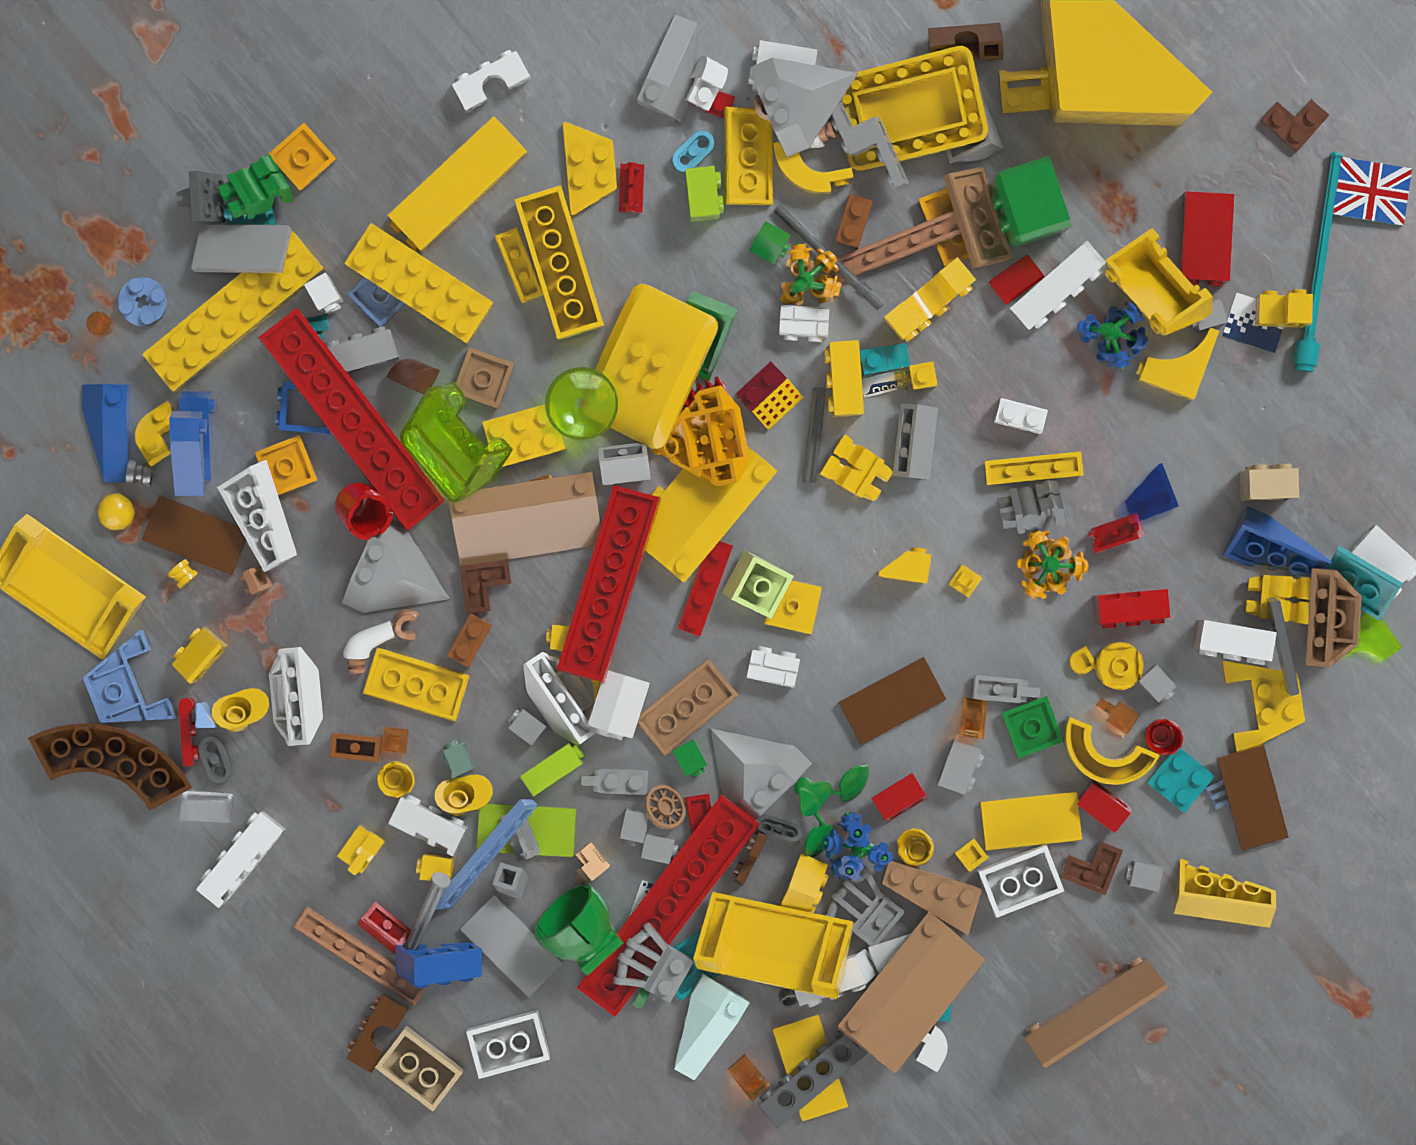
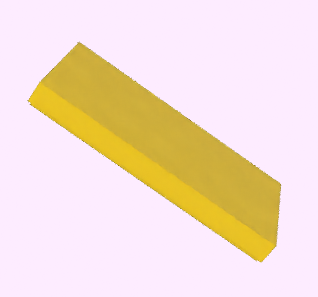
(747, 158)
(416, 684)
(1031, 820)
(797, 1042)

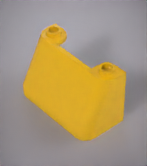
(1157, 285)

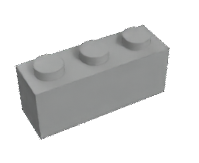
(365, 351)
(915, 441)

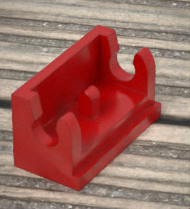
(1116, 533)
(899, 797)
(1104, 806)

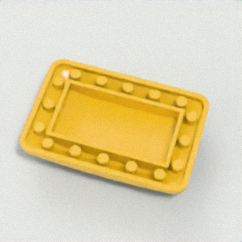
(922, 102)
(654, 362)

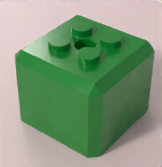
(1029, 202)

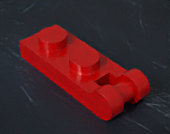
(188, 730)

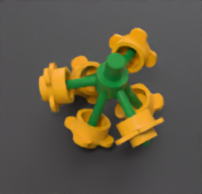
(800, 266)
(1057, 551)

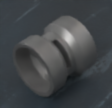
(142, 473)

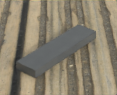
(1283, 646)

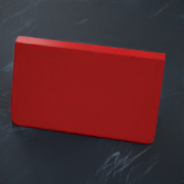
(1016, 279)
(384, 927)

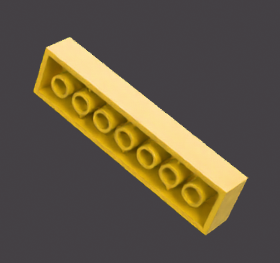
(230, 317)

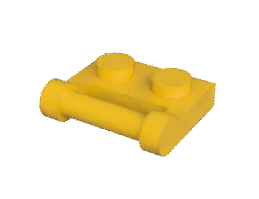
(1024, 98)

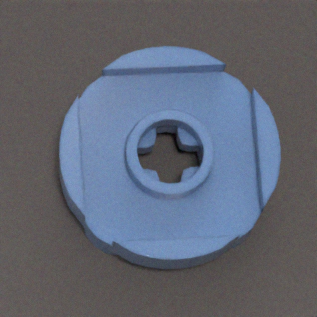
(155, 296)

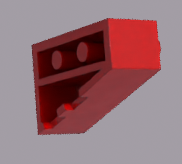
(1131, 608)

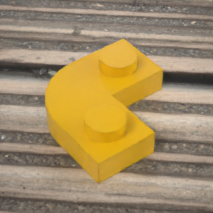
(149, 433)

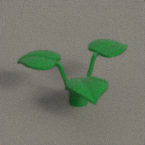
(814, 794)

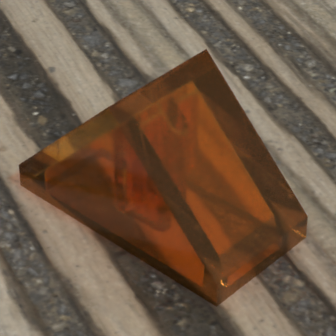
(972, 718)
(749, 1077)

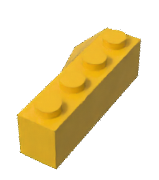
(1221, 897)

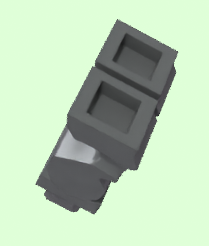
(1030, 507)

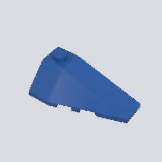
(108, 422)

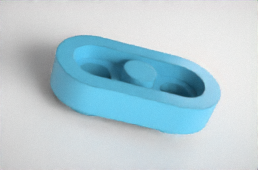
(693, 151)

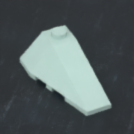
(709, 1020)

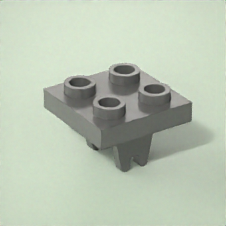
(204, 197)

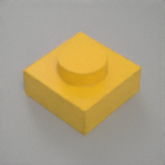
(971, 855)

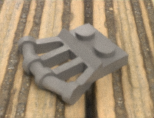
(876, 918)
(667, 973)

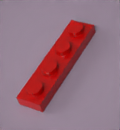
(705, 589)

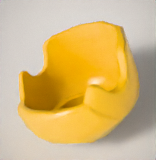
(115, 511)
(395, 779)
(915, 847)

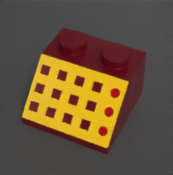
(769, 395)

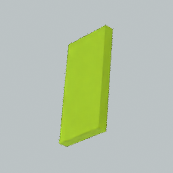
(550, 826)

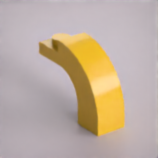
(805, 178)

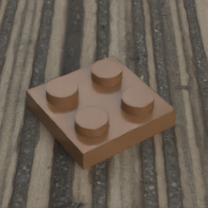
(484, 377)

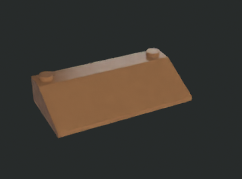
(526, 519)
(911, 993)
(1094, 1011)

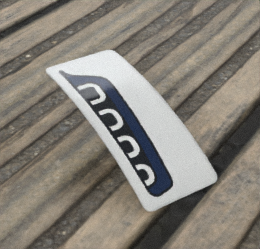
(878, 384)

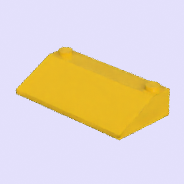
(698, 514)
(66, 587)
(774, 945)

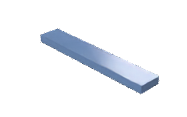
(486, 853)

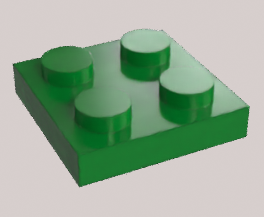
(1032, 727)

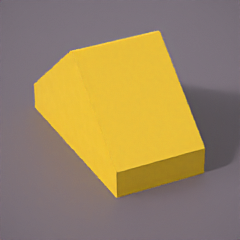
(1112, 68)

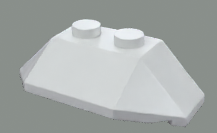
(295, 696)
(559, 698)

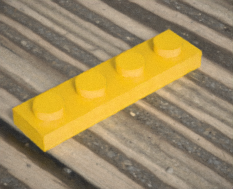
(1033, 468)

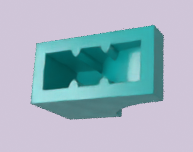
(884, 359)

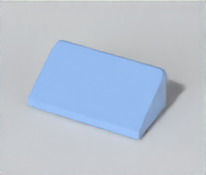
(204, 716)

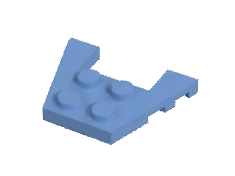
(116, 690)

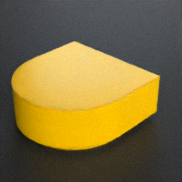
(1082, 661)

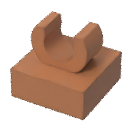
(256, 580)

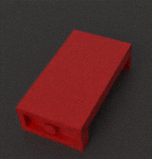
(1207, 237)

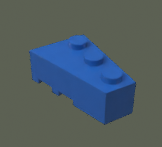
(439, 964)

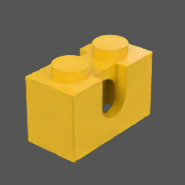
(434, 863)

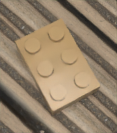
(1275, 483)
(419, 1068)

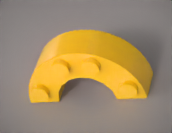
(930, 300)
(1104, 770)

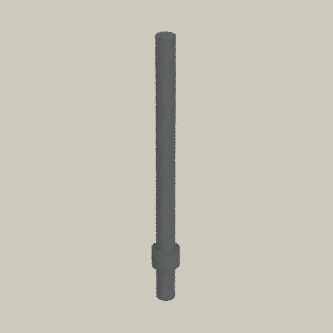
(862, 289)

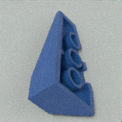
(1268, 543)

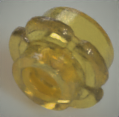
(902, 379)

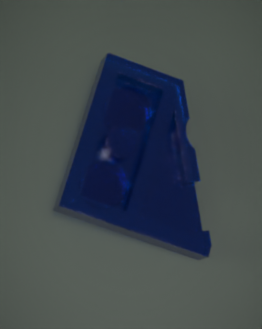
(1152, 495)

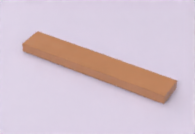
(899, 245)
(356, 954)

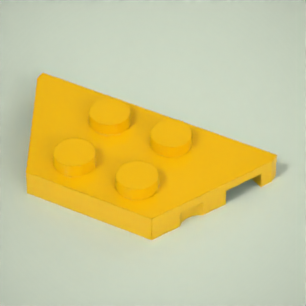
(589, 167)

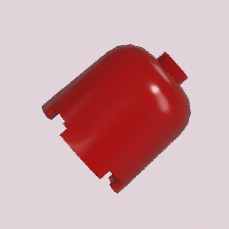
(363, 510)

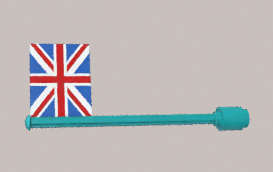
(1353, 191)

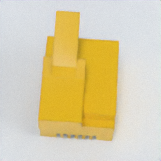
(360, 849)

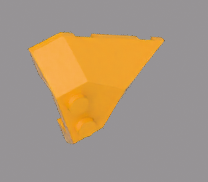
(709, 438)

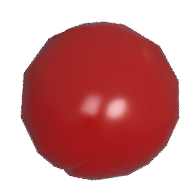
(1164, 737)

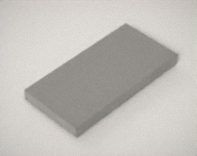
(241, 248)
(510, 945)

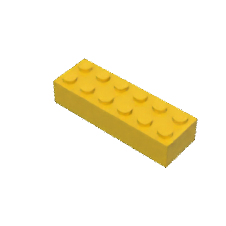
(559, 263)
(419, 283)

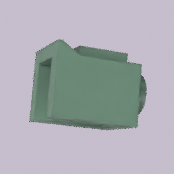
(457, 758)

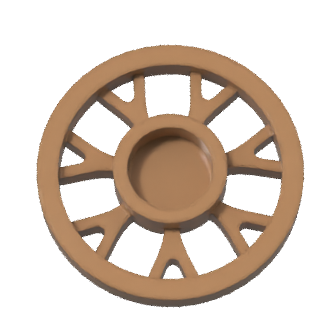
(664, 807)

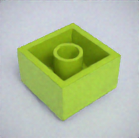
(702, 193)

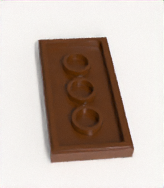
(195, 535)
(892, 700)
(1252, 797)

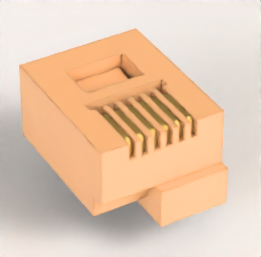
(592, 864)

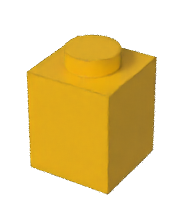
(922, 376)

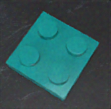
(1180, 779)

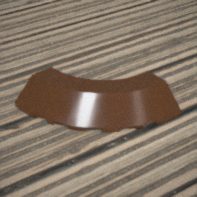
(114, 754)

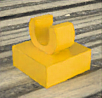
(965, 581)

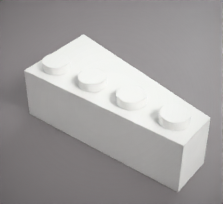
(1058, 285)

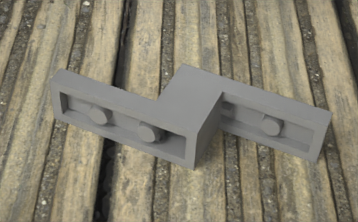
(865, 137)

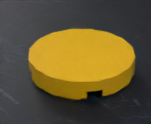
(1119, 665)

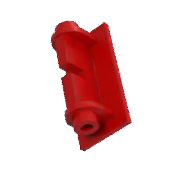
(631, 187)

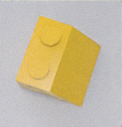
(908, 566)
(198, 655)

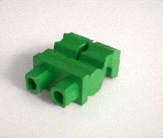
(255, 188)

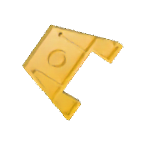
(1273, 706)

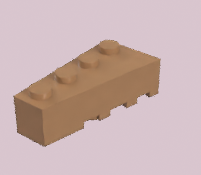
(940, 895)

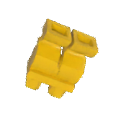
(860, 475)
(1280, 588)

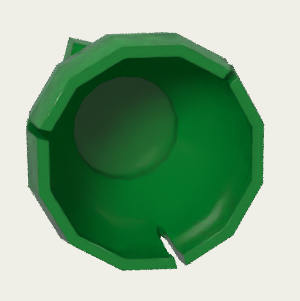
(578, 928)

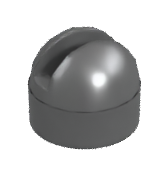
(787, 998)

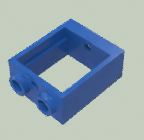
(282, 415)

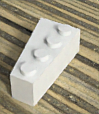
(259, 515)
(240, 859)

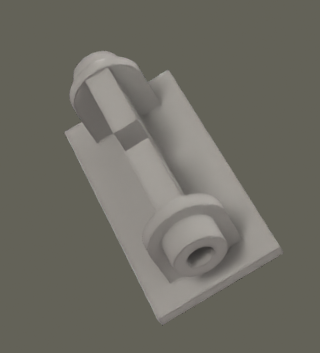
(524, 842)

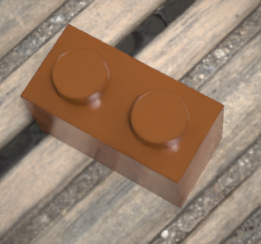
(853, 221)
(470, 640)
(356, 747)

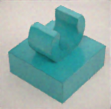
(319, 324)

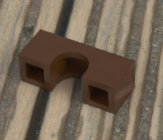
(982, 39)
(364, 1050)

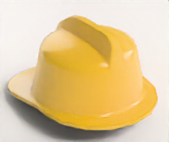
(240, 709)
(463, 794)

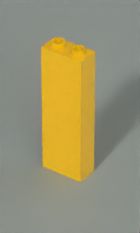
(457, 185)

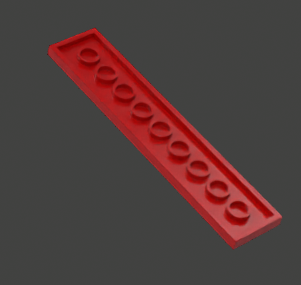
(351, 418)
(674, 897)

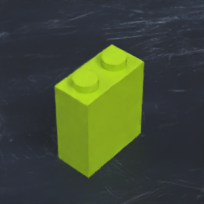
(553, 768)

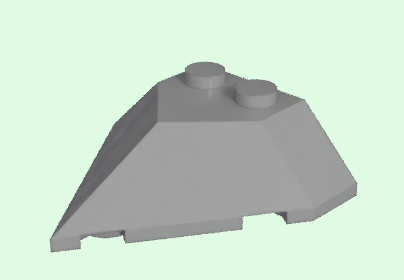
(799, 98)
(392, 574)
(755, 769)

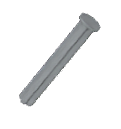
(439, 883)

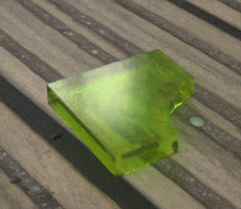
(1376, 638)

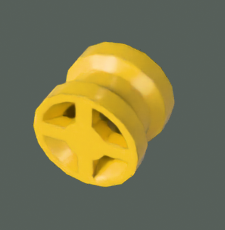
(182, 574)

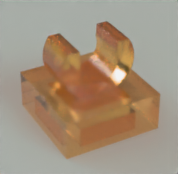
(395, 740)

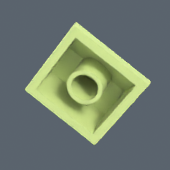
(757, 584)

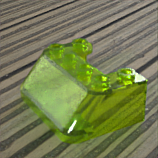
(448, 447)

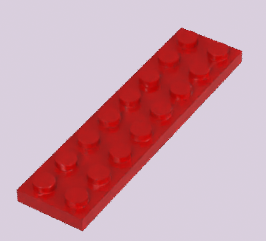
(608, 584)

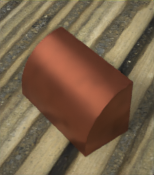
(413, 375)

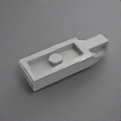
(1002, 689)
(617, 781)

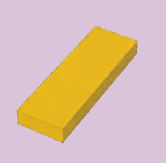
(519, 265)

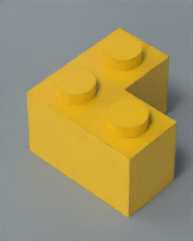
(1284, 310)
(805, 884)

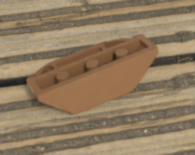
(1332, 618)

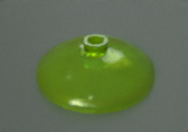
(598, 409)

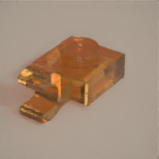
(1121, 716)

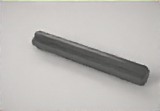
(814, 435)

